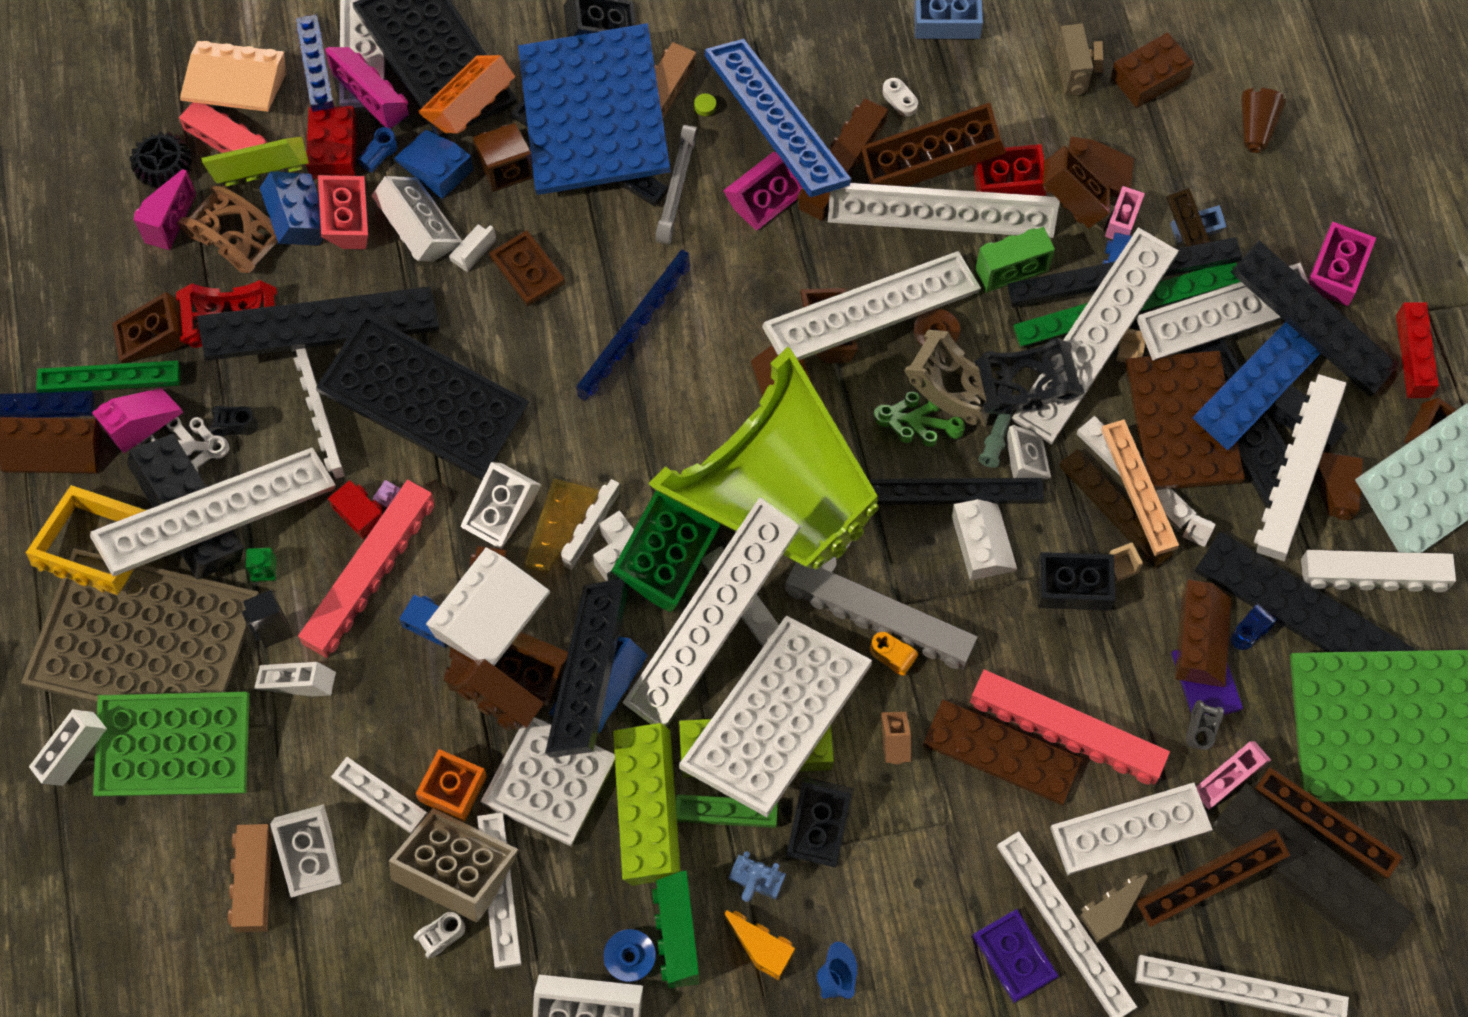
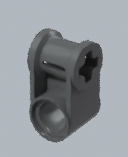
(1203, 723)

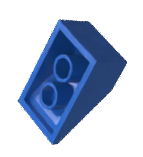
(436, 162)

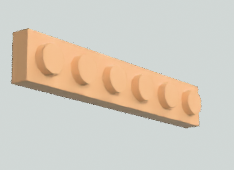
(1139, 487)

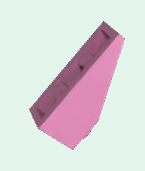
(1232, 774)

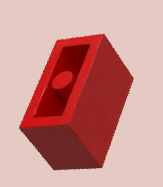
(355, 508)

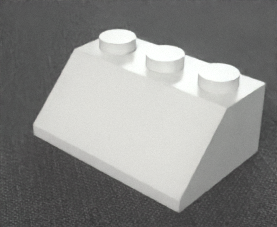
(983, 539)

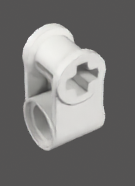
(438, 935)

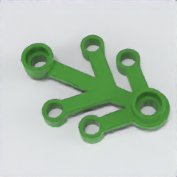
(891, 416)

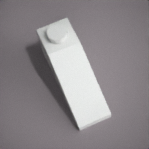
(296, 679)

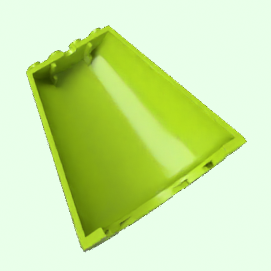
(790, 459)

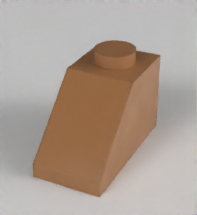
(896, 737)

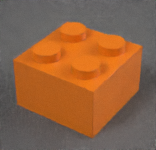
(451, 785)

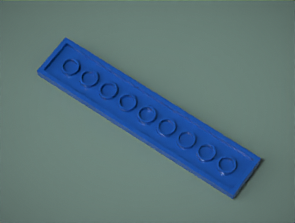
(777, 118)

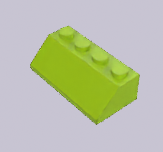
(257, 160)

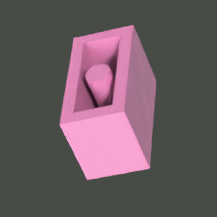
(1124, 212)

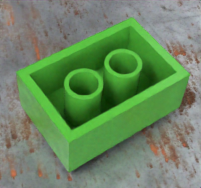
(1014, 259)

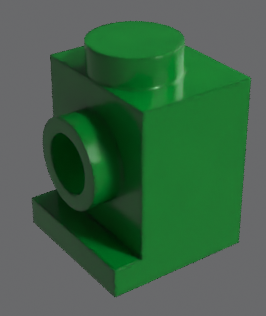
(261, 564)

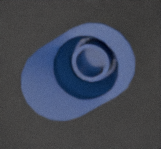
(838, 973)

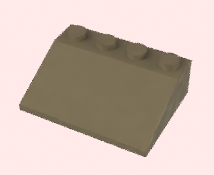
(453, 864)

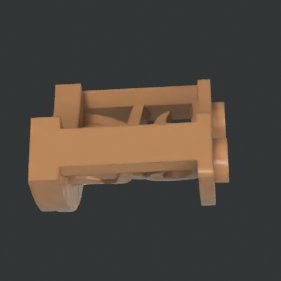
(226, 202)

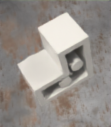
(616, 533)

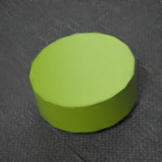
(705, 104)

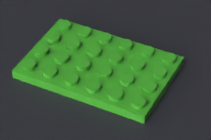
(172, 744)

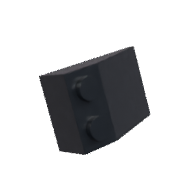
(597, 15)
(820, 821)

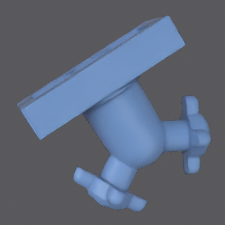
(756, 877)

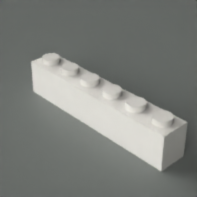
(1378, 570)

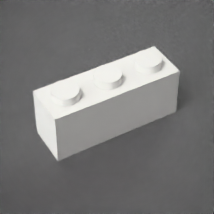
(67, 747)

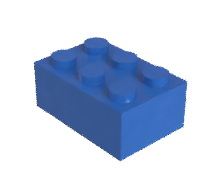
(293, 207)

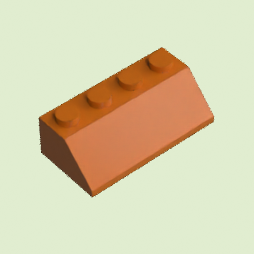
(468, 93)

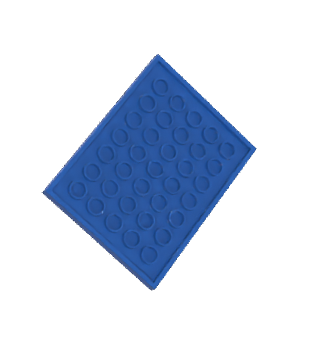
(593, 109)

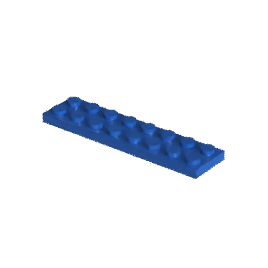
(1256, 386)

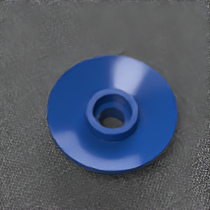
(629, 942)

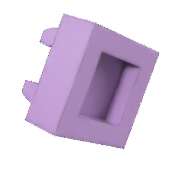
(386, 494)

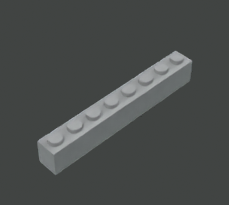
(881, 614)

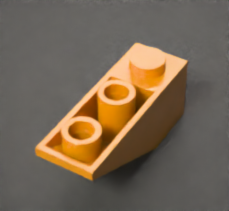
(764, 950)

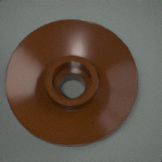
(936, 320)

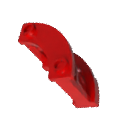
(205, 298)

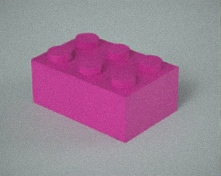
(1341, 263)

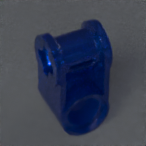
(1254, 626)

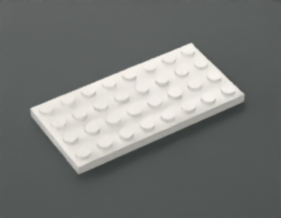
(775, 716)

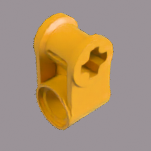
(895, 654)

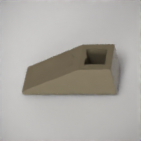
(1107, 916)

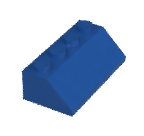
(626, 663)

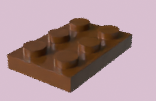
(527, 268)

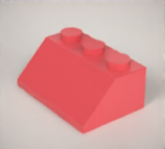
(343, 211)

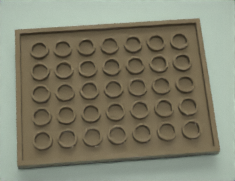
(149, 639)

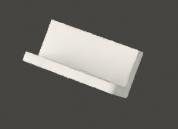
(473, 247)

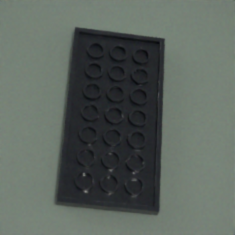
(426, 47)
(422, 396)

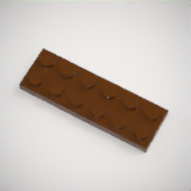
(1002, 752)

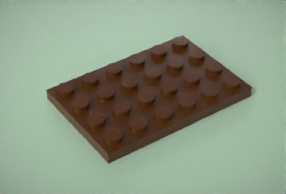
(1172, 443)

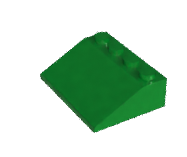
(664, 550)

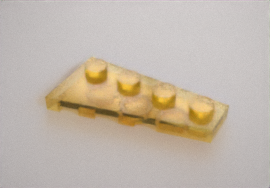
(560, 516)

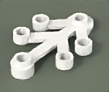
(190, 445)

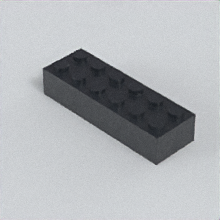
(167, 475)

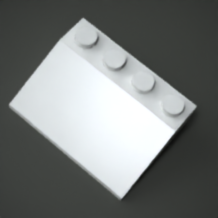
(487, 608)

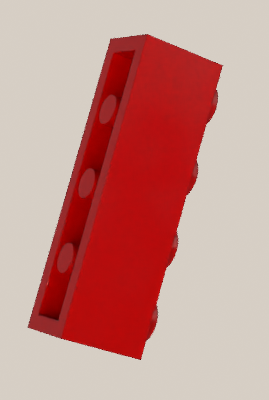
(1417, 350)

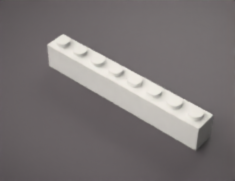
(1300, 468)

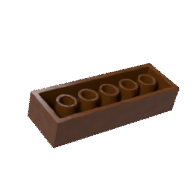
(934, 148)

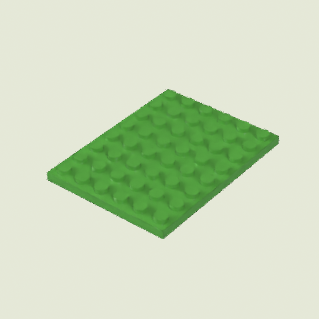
(1382, 725)

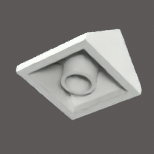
(1027, 454)

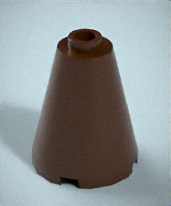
(1260, 117)

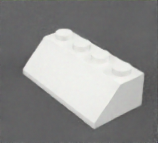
(416, 217)
(585, 998)

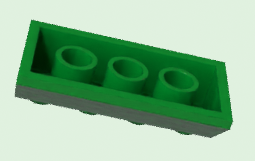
(677, 931)

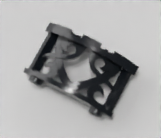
(1060, 391)

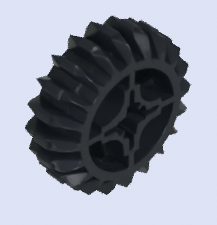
(154, 154)

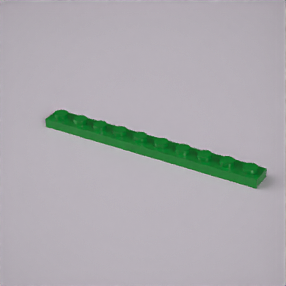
(1165, 293)

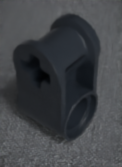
(228, 421)

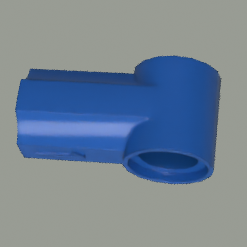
(378, 151)

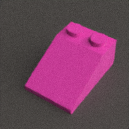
(163, 209)
(136, 416)

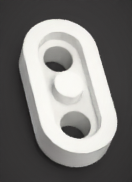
(898, 96)

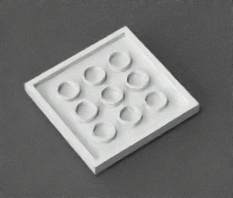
(547, 791)

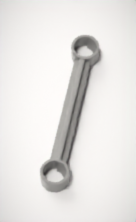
(666, 224)

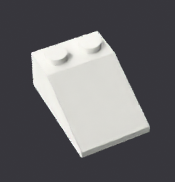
(500, 504)
(306, 850)

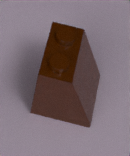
(504, 157)

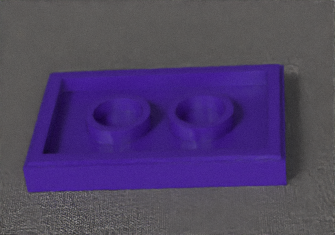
(1213, 696)
(1015, 956)

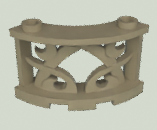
(930, 384)

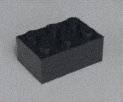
(1075, 581)

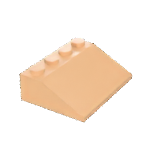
(233, 76)

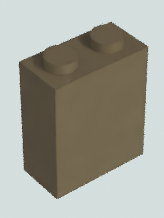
(1074, 59)

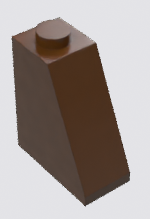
(1338, 486)

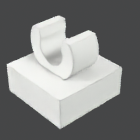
(1199, 530)

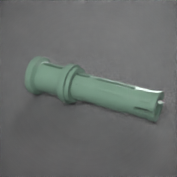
(995, 442)

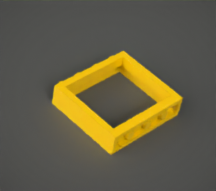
(63, 568)

